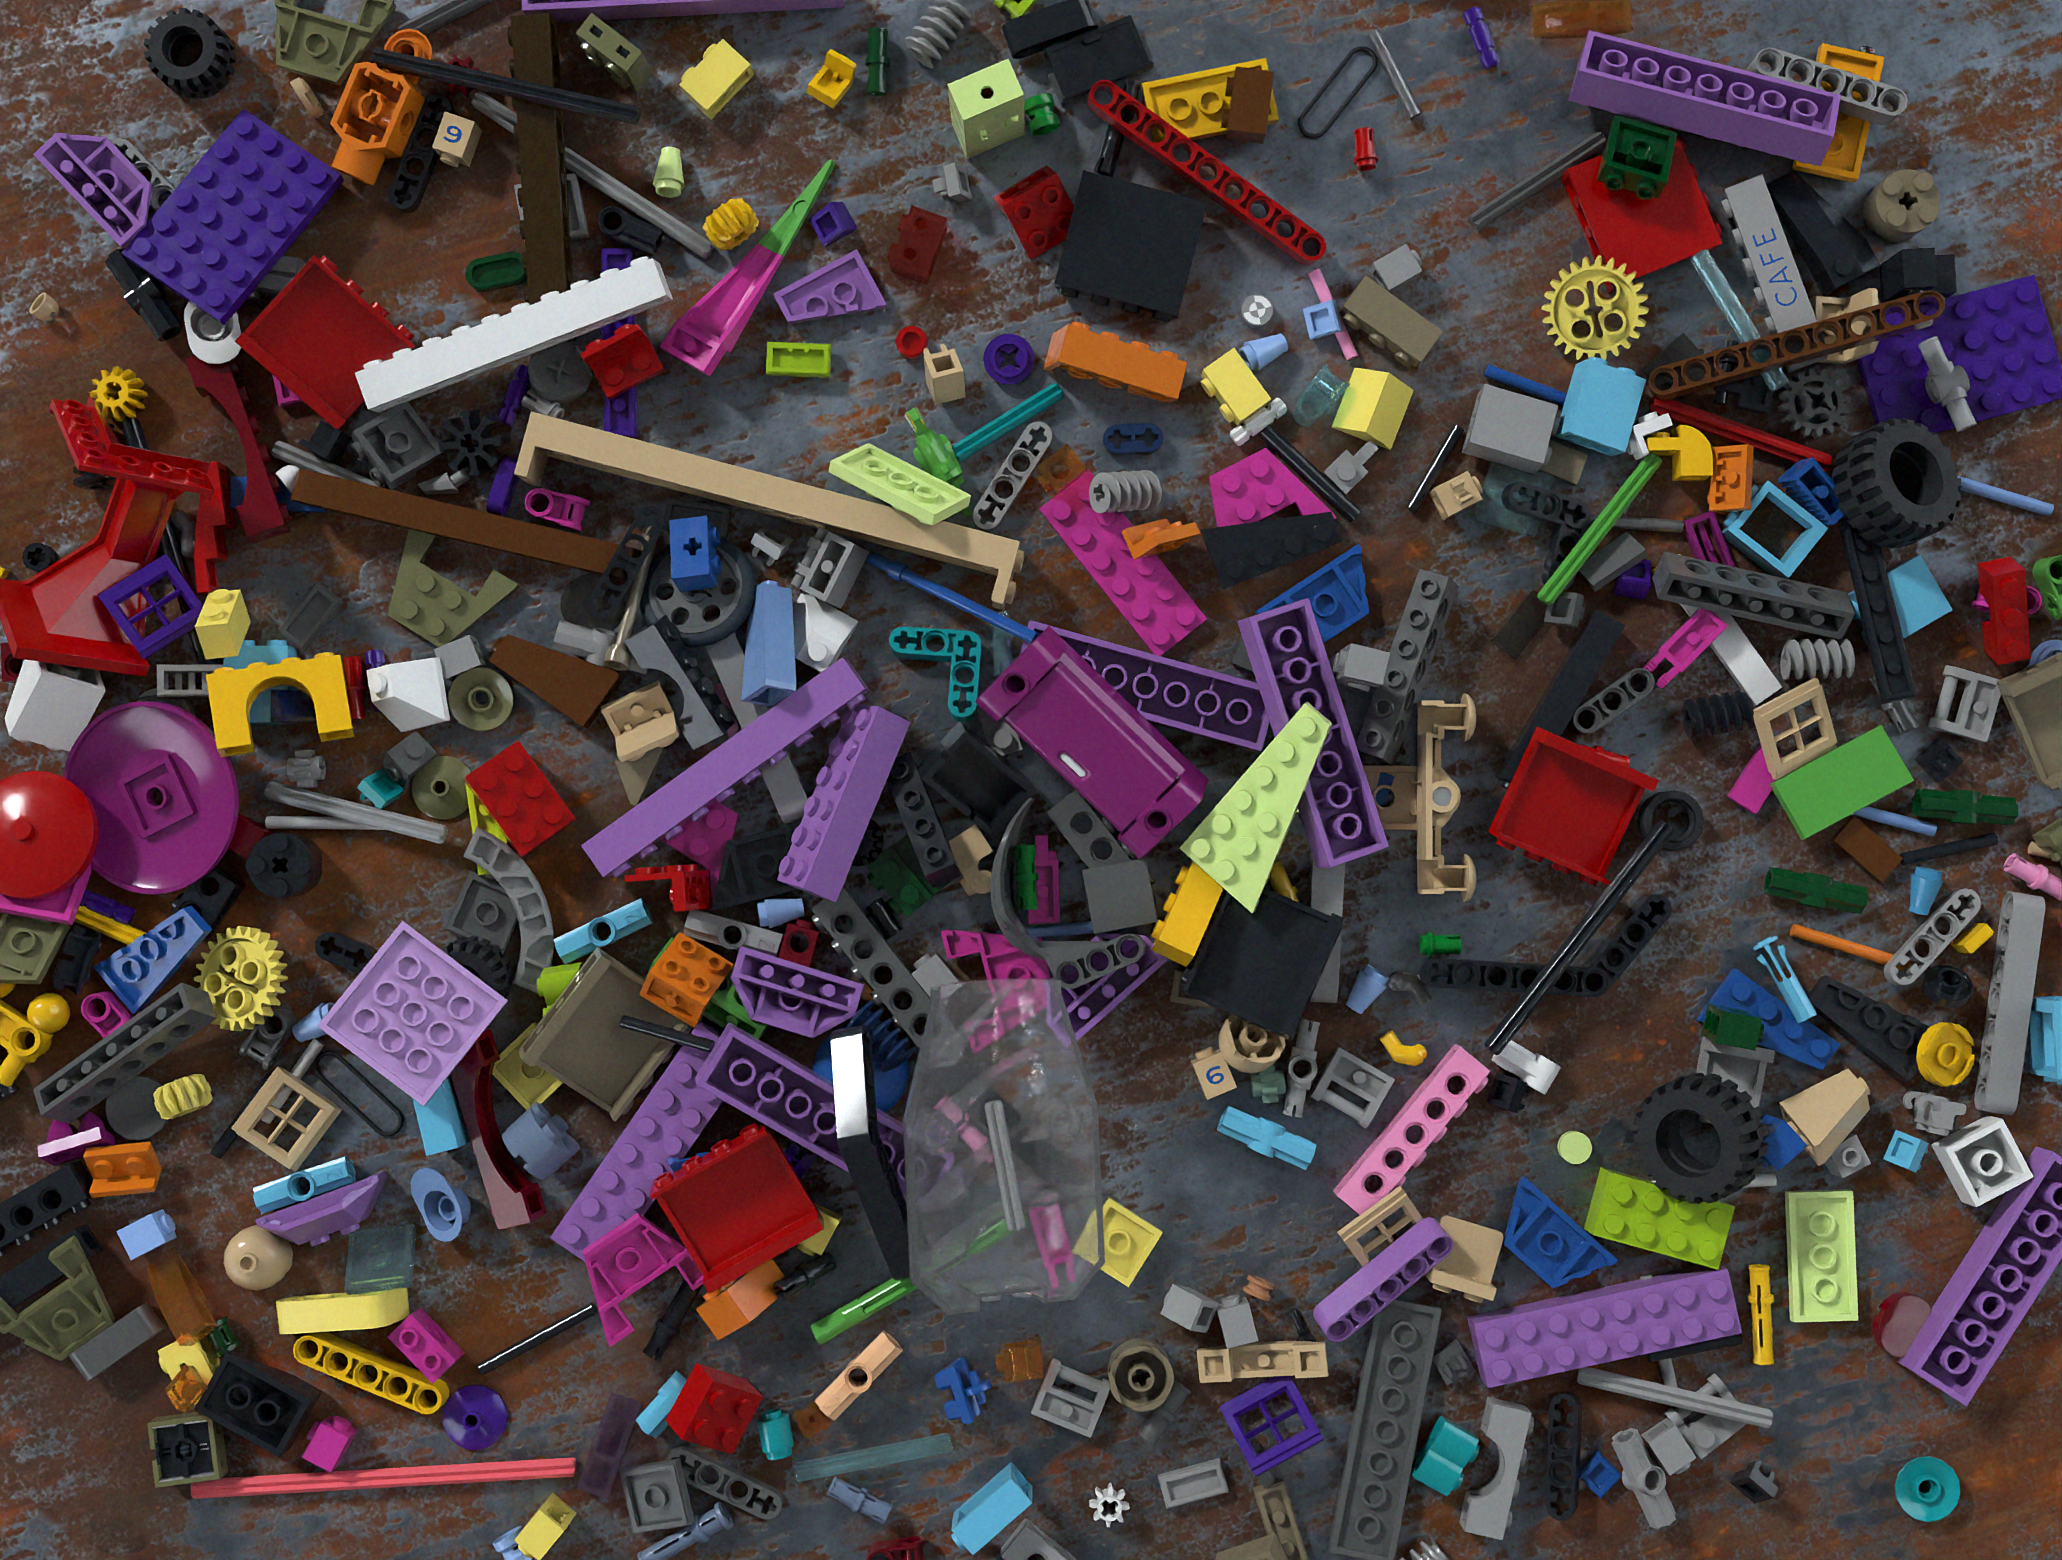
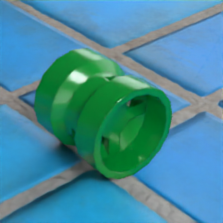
(1040, 111)

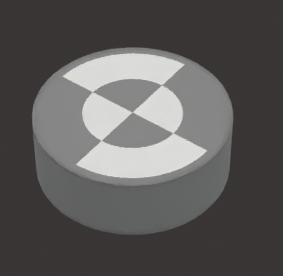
(1256, 311)

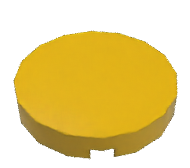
(1945, 1054)

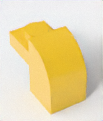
(1689, 451)

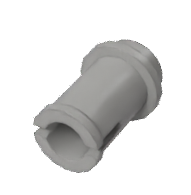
(542, 405)

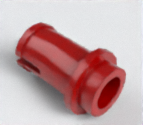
(1365, 149)

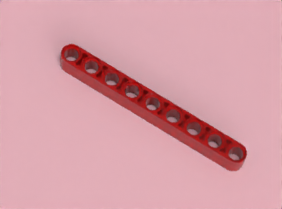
(1190, 172)

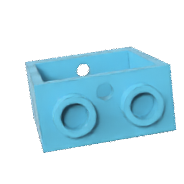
(1799, 549)
(2046, 1038)
(991, 1509)

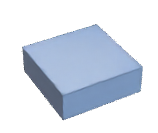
(1322, 319)

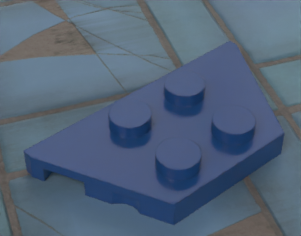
(1334, 594)
(1550, 1239)

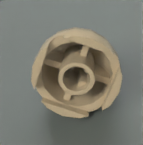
(1248, 1046)
(257, 1258)

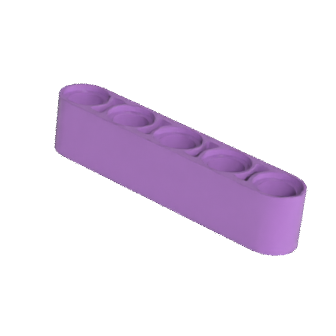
(1382, 1279)

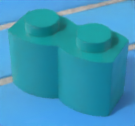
(1445, 1456)

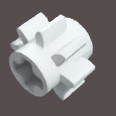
(1107, 1513)

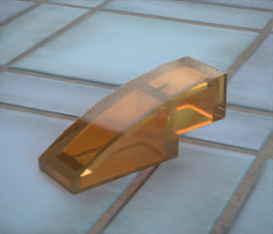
(1576, 17)
(180, 1298)

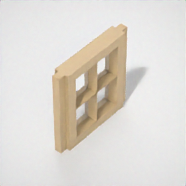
(1786, 703)
(262, 1103)
(1374, 1217)

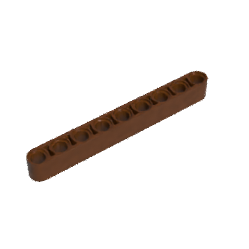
(1807, 335)

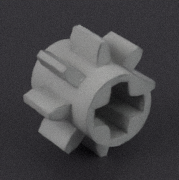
(306, 768)

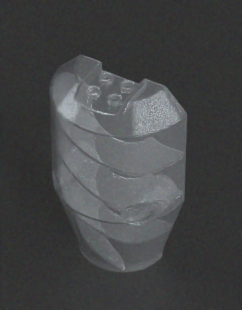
(1020, 1048)

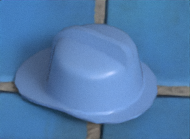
(440, 1203)

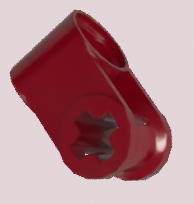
(898, 1548)

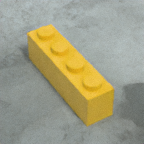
(1186, 914)

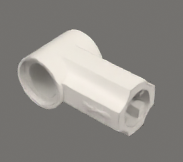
(1530, 1067)

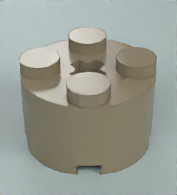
(1902, 205)
(1127, 1388)

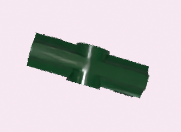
(1964, 807)
(1815, 890)

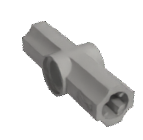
(588, 643)
(714, 927)
(1643, 1478)

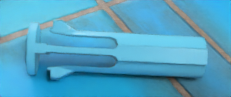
(1789, 987)

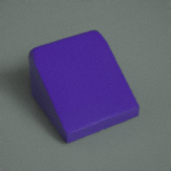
(832, 223)
(1634, 581)

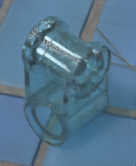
(1322, 393)

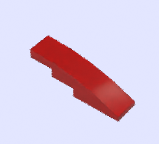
(209, 530)

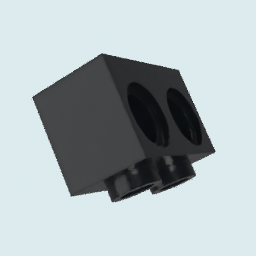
(212, 906)

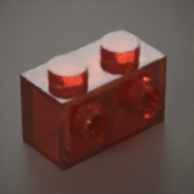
(918, 244)

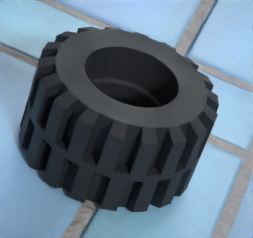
(169, 39)
(483, 960)

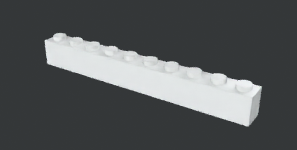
(513, 335)

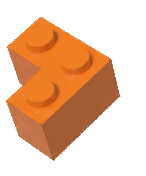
(740, 1299)

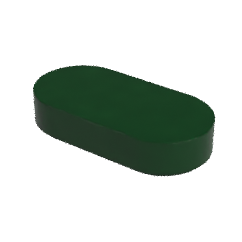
(496, 272)

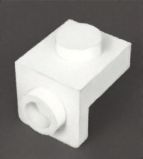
(1647, 425)

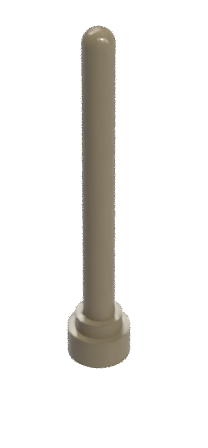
(619, 655)

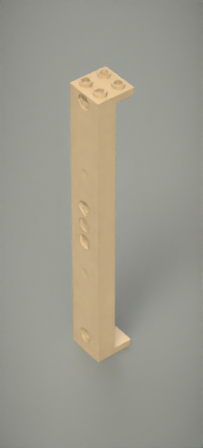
(768, 495)

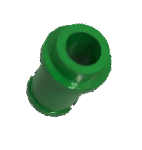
(1440, 944)

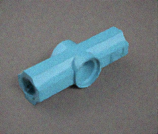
(585, 938)
(1266, 1137)
(287, 1189)

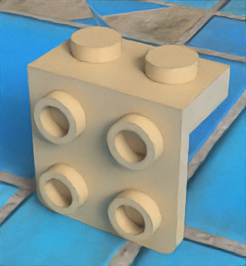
(1831, 307)
(641, 721)
(1471, 1261)

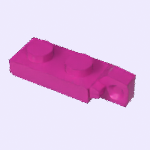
(1047, 886)

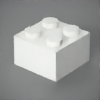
(1982, 1160)

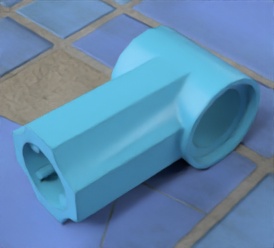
(653, 1417)

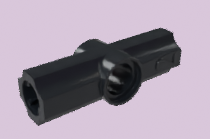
(144, 296)

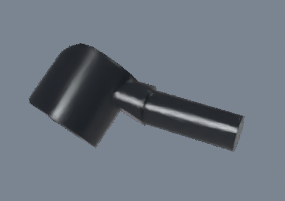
(1301, 1330)

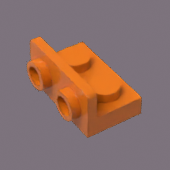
(1731, 479)
(1158, 537)
(122, 1169)

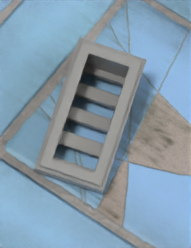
(163, 681)

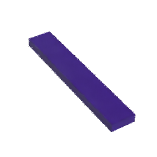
(621, 411)

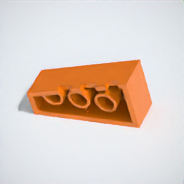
(1115, 362)

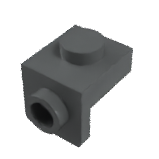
(408, 758)

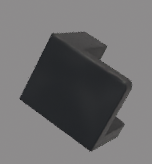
(327, 442)

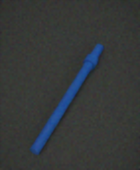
(900, 572)

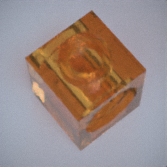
(1066, 457)
(1020, 1360)

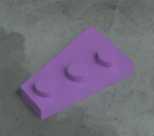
(831, 292)

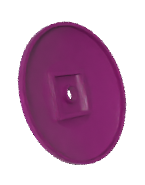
(120, 766)

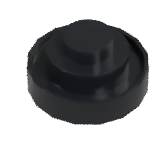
(1947, 986)

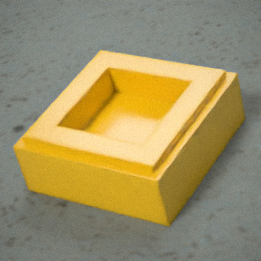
(1972, 938)

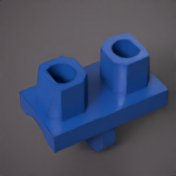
(966, 1389)

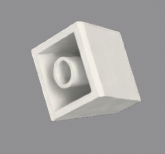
(53, 703)

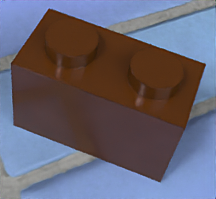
(1249, 105)

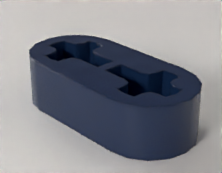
(1131, 431)

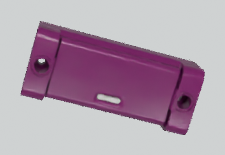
(1095, 741)

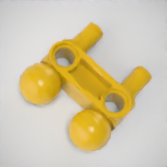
(44, 1017)

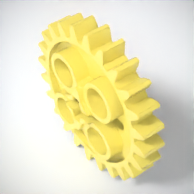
(1624, 303)
(255, 963)

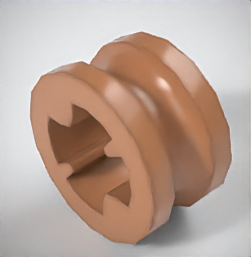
(1258, 1287)

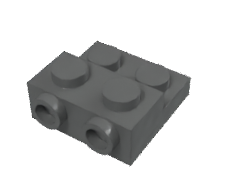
(395, 446)

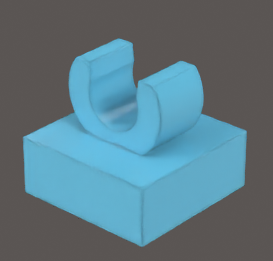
(1906, 1151)

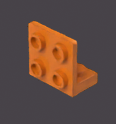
(685, 979)

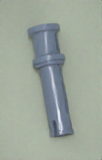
(699, 1531)

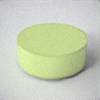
(1574, 1147)

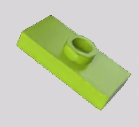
(798, 359)

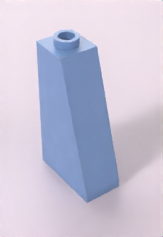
(770, 646)

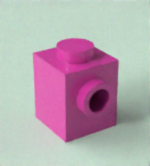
(329, 1442)

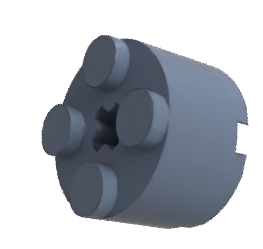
(540, 1141)

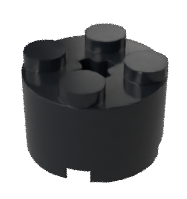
(266, 865)

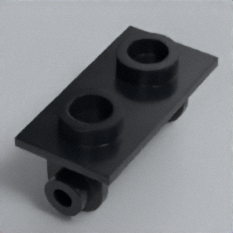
(75, 973)

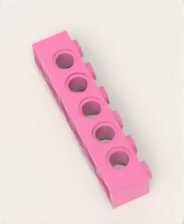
(1414, 1112)

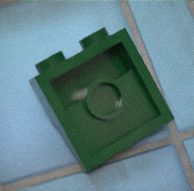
(1637, 158)
(902, 878)

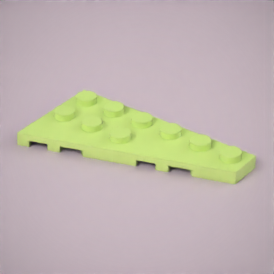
(1252, 820)

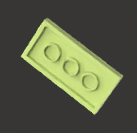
(899, 484)
(1821, 1255)

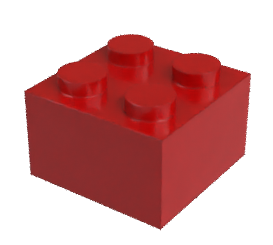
(714, 1408)

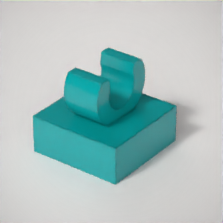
(380, 789)

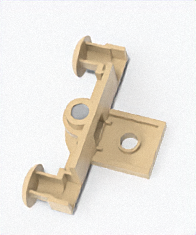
(1428, 797)

